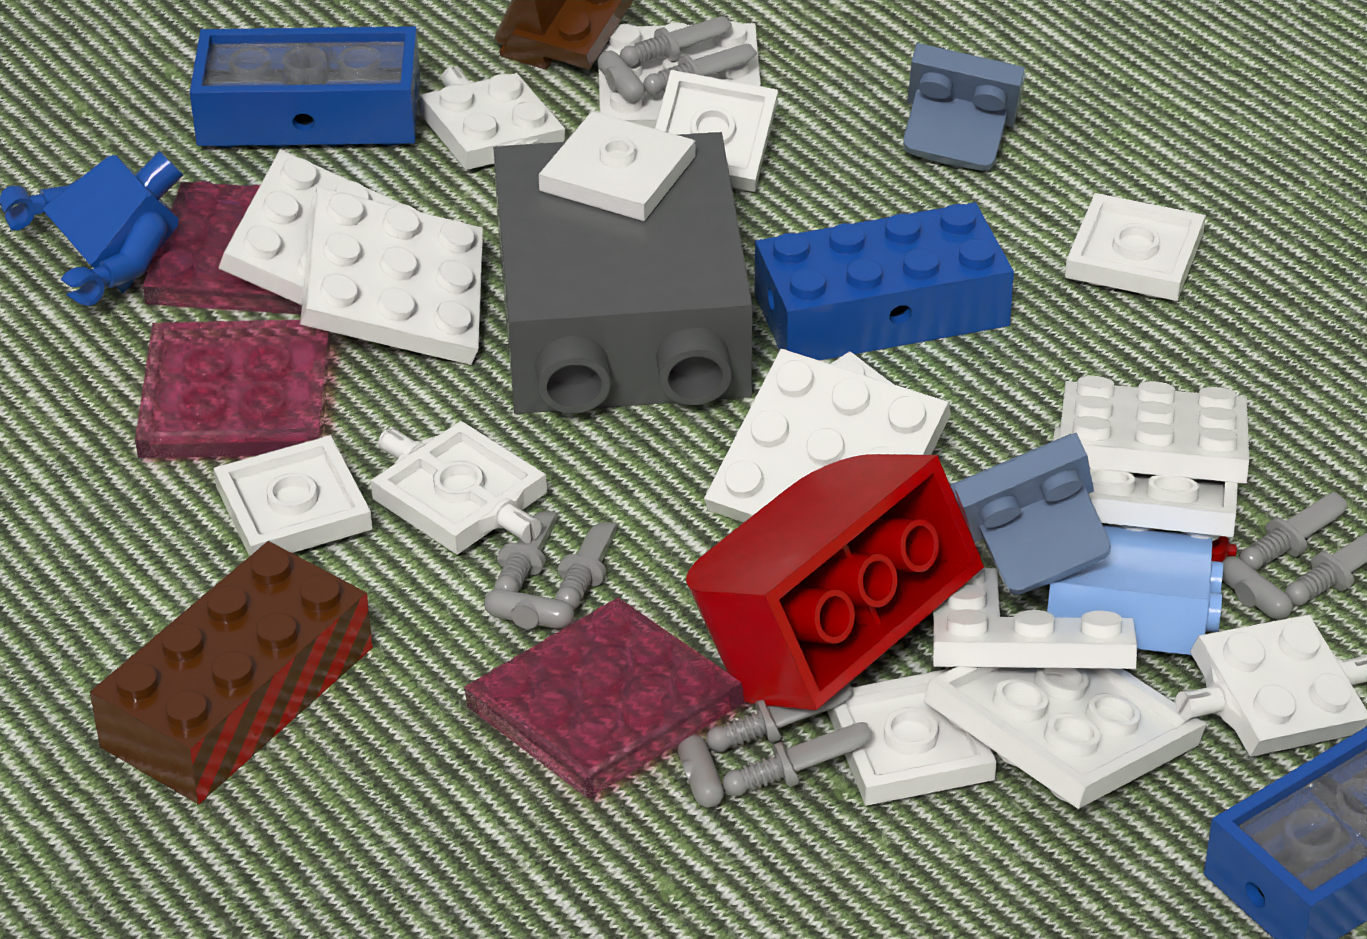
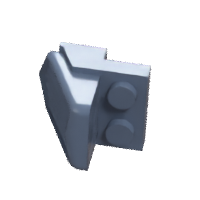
(960, 106)
(1036, 515)

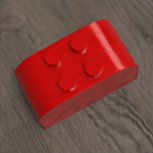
(832, 575)

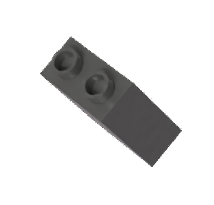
(621, 304)

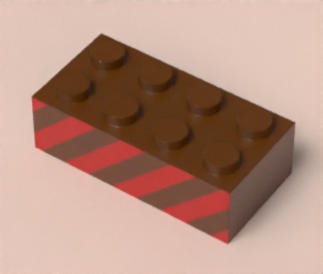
(232, 671)

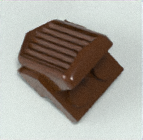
(558, 30)

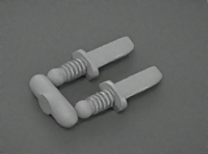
(668, 44)
(1290, 537)
(527, 559)
(704, 776)

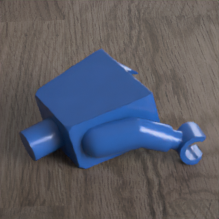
(108, 217)

